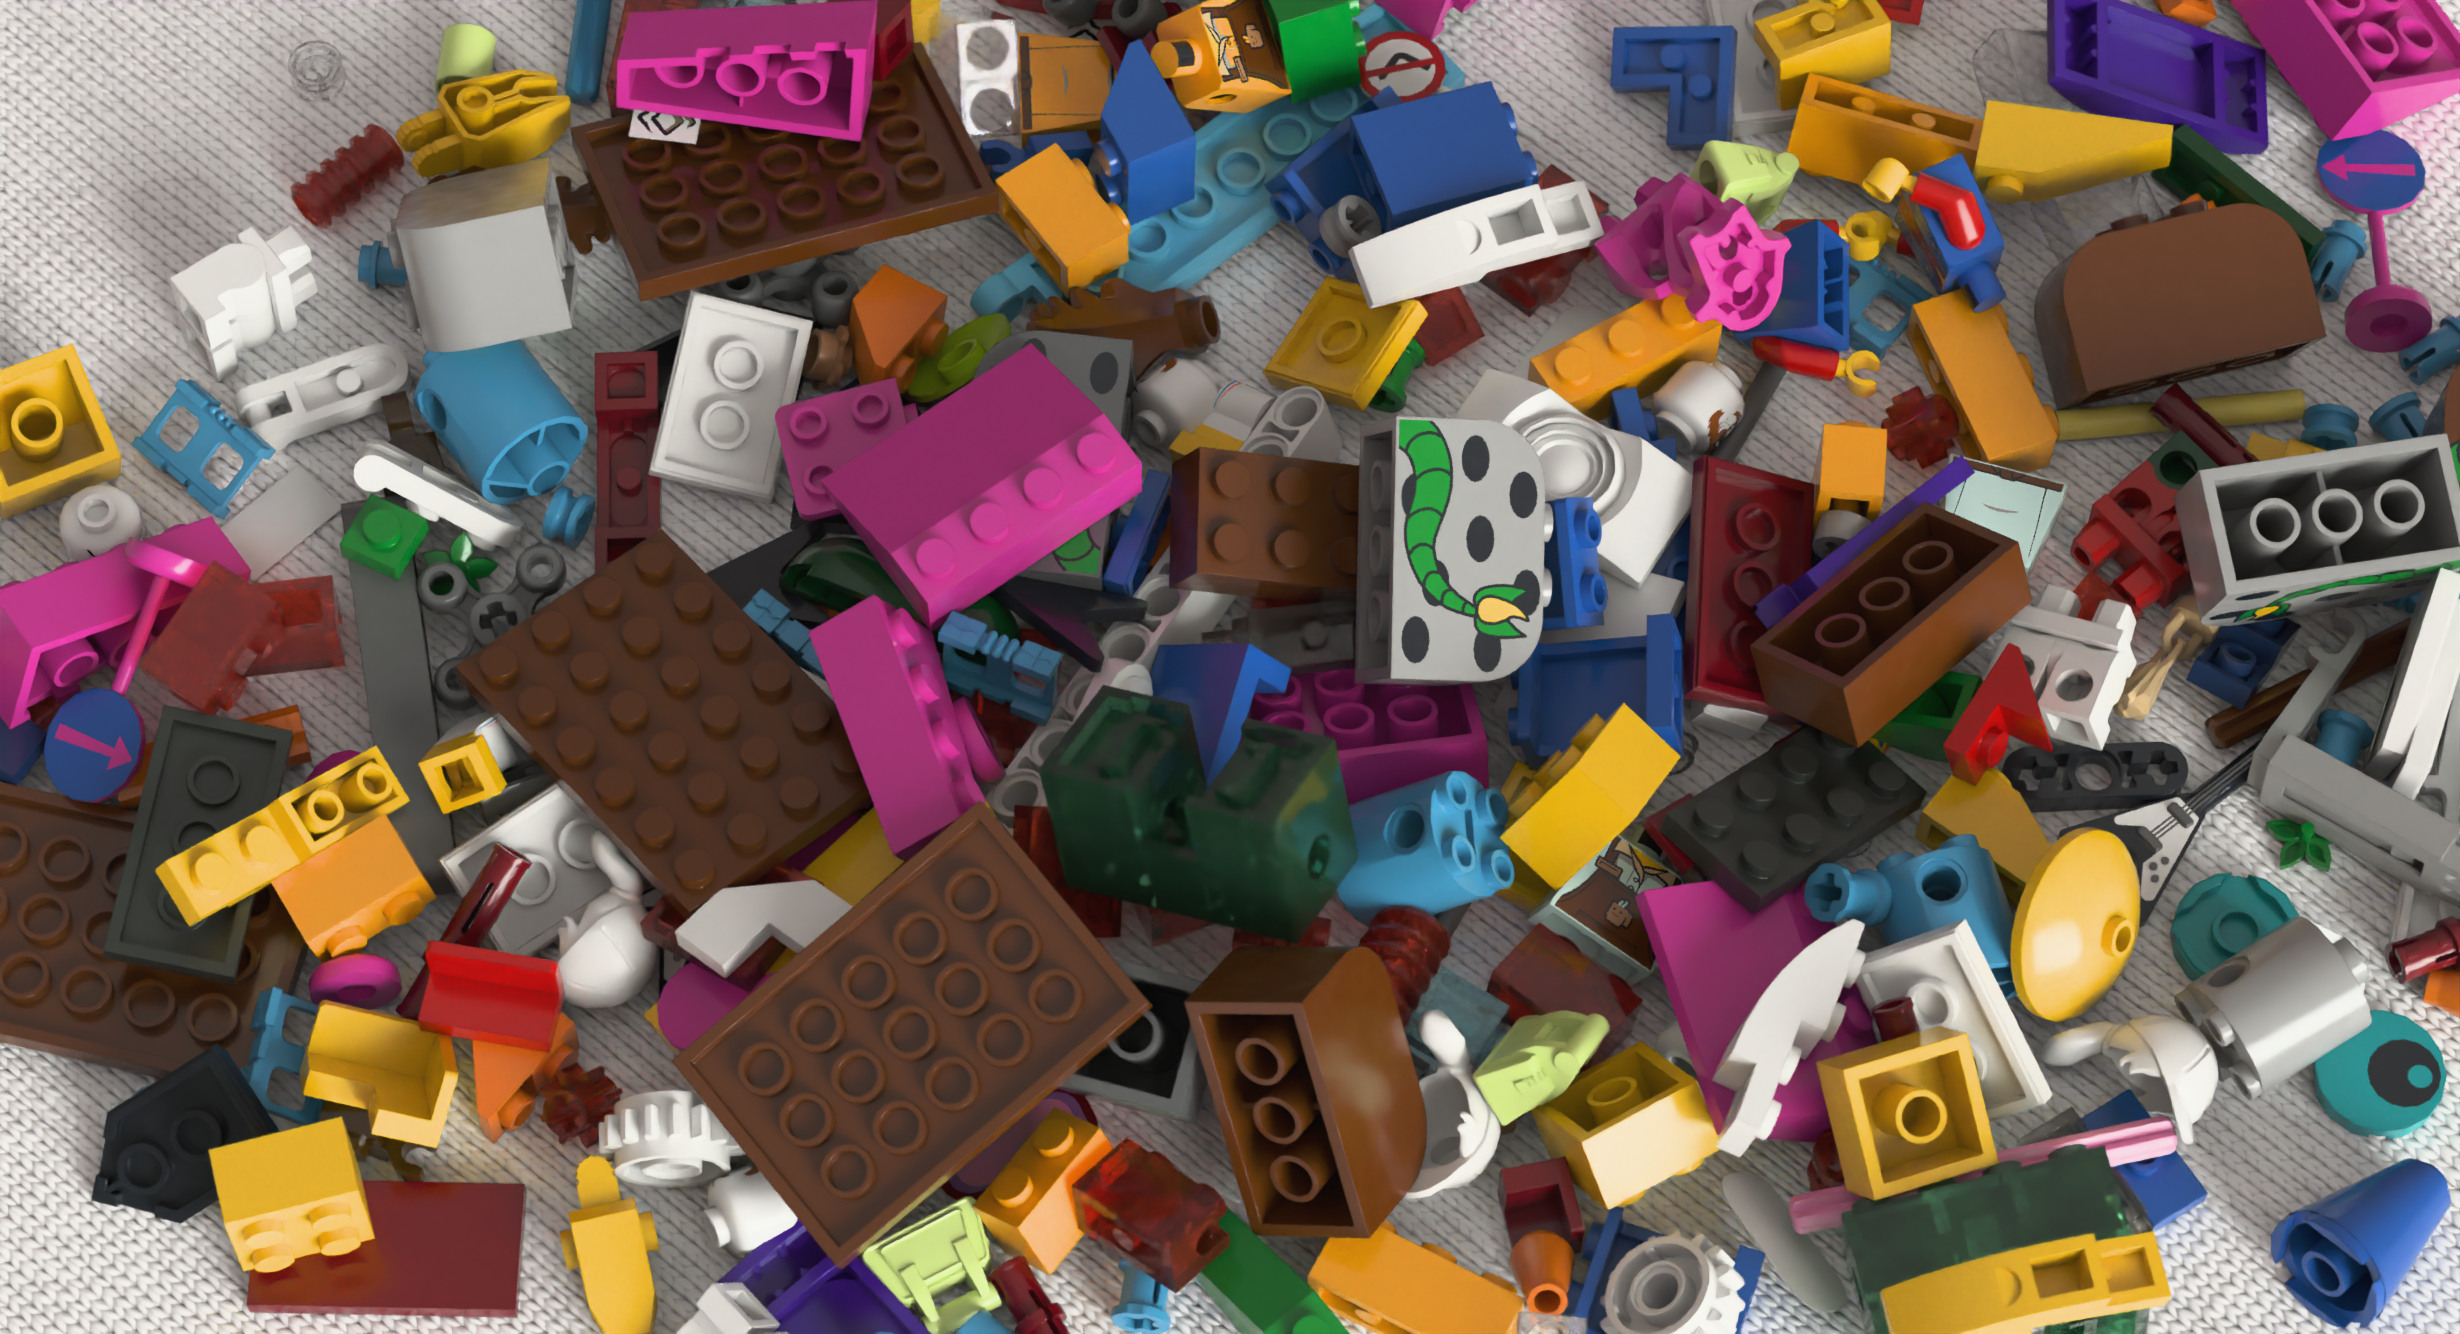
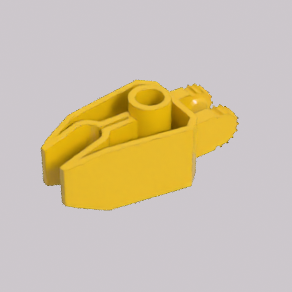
(487, 123)
(611, 1250)

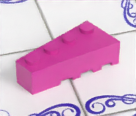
(754, 65)
(85, 613)
(898, 720)

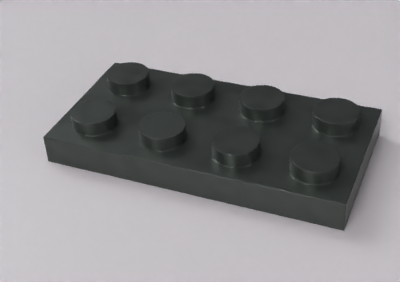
(198, 782)
(1790, 814)

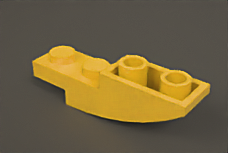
(281, 836)
(2031, 1287)

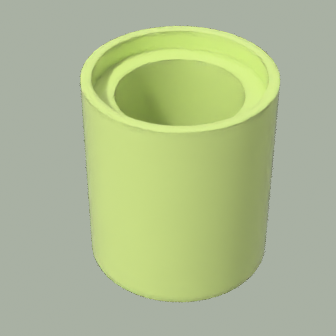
(464, 54)

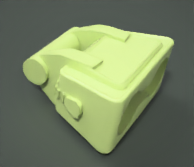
(1747, 174)
(1538, 1060)
(935, 1259)

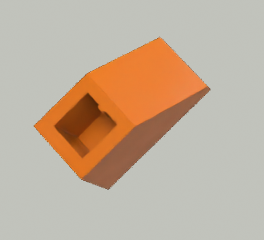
(895, 327)
(512, 1078)

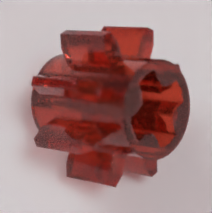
(1920, 427)
(579, 1103)

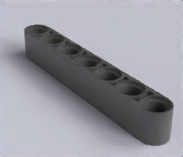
(401, 700)

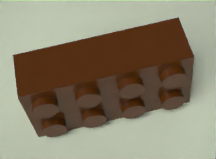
(1264, 526)
(1891, 623)

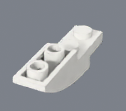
(1475, 240)
(1782, 1029)

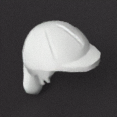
(606, 955)
(2154, 1053)
(1459, 1120)

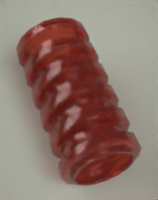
(347, 176)

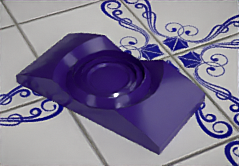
(2158, 71)
(815, 1296)

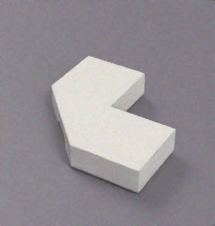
(745, 917)

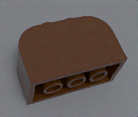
(2175, 302)
(1311, 1087)

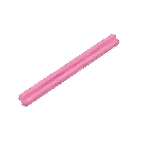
(2123, 1145)

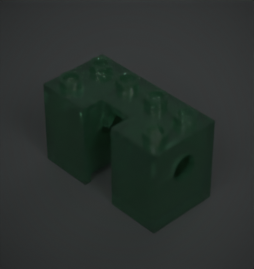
(1147, 830)
(1982, 1217)

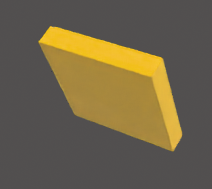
(1344, 344)

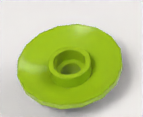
(958, 358)

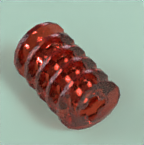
(1411, 950)

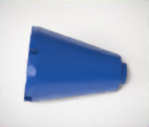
(2360, 1241)

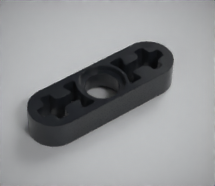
(2112, 757)

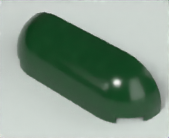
(845, 572)

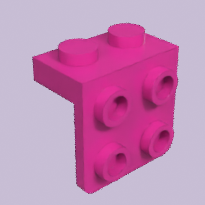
(832, 431)

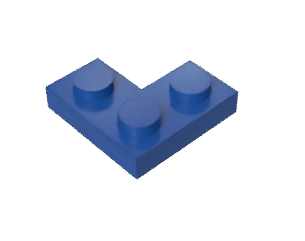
(1692, 66)

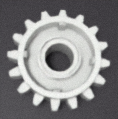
(667, 1140)
(1673, 1289)

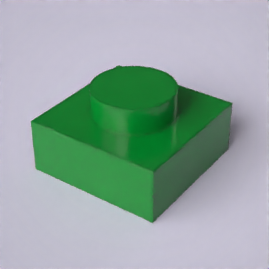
(384, 537)

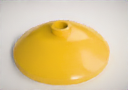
(2075, 924)

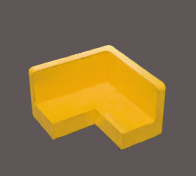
(1824, 38)
(383, 1067)

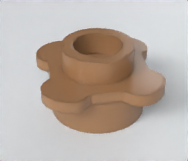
(827, 357)

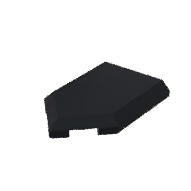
(162, 1136)

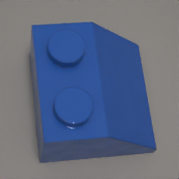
(1144, 142)

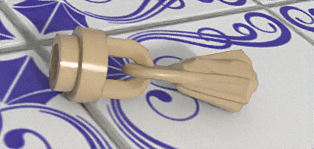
(2146, 680)

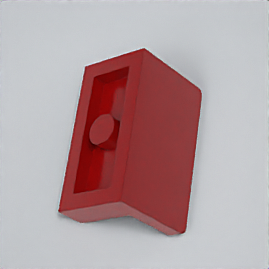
(491, 996)

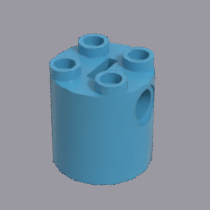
(501, 419)
(1427, 847)
(1947, 888)

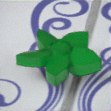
(461, 555)
(2300, 843)

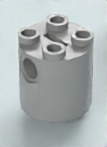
(2279, 1004)

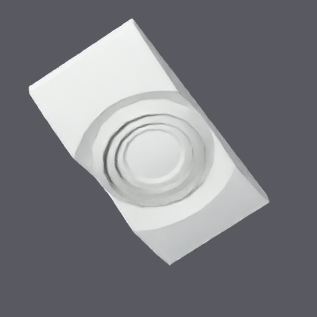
(1632, 484)

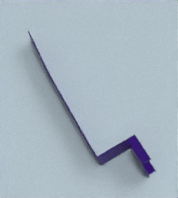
(1785, 599)

